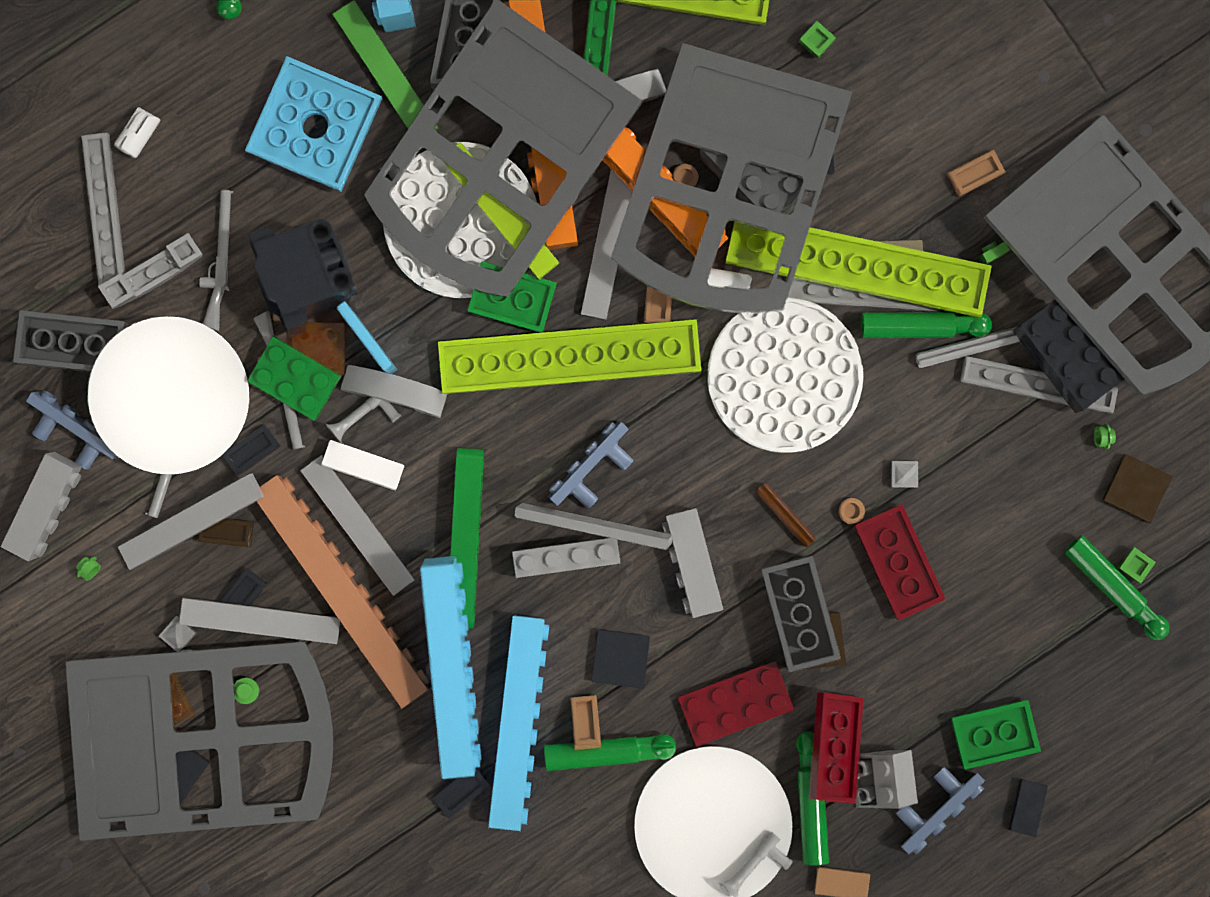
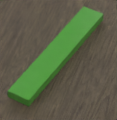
(379, 62)

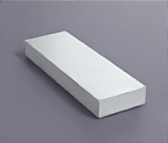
(362, 465)

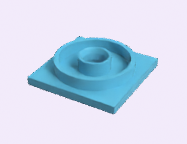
(308, 92)

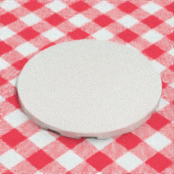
(426, 196)
(785, 377)
(168, 395)
(706, 820)

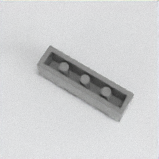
(42, 506)
(566, 557)
(693, 562)

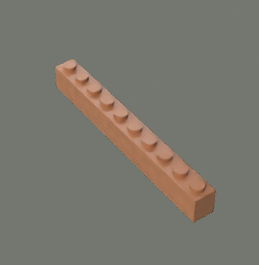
(341, 591)

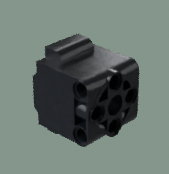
(301, 273)

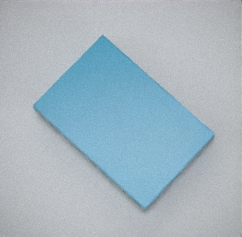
(366, 338)

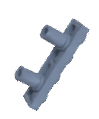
(67, 416)
(578, 470)
(923, 828)

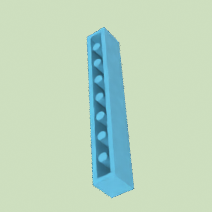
(516, 724)

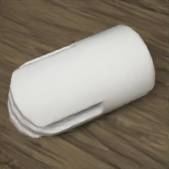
(137, 132)
(729, 279)

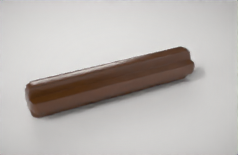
(784, 513)

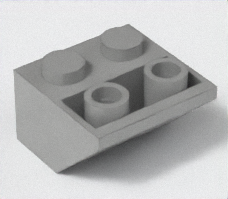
(886, 780)

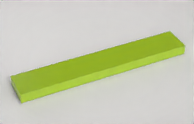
(510, 225)

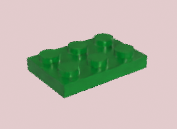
(524, 307)
(294, 378)
(995, 734)

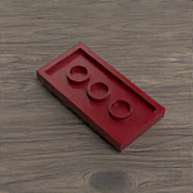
(899, 562)
(735, 703)
(836, 748)

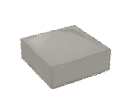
(904, 474)
(177, 635)

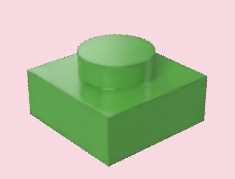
(817, 39)
(993, 252)
(1136, 565)

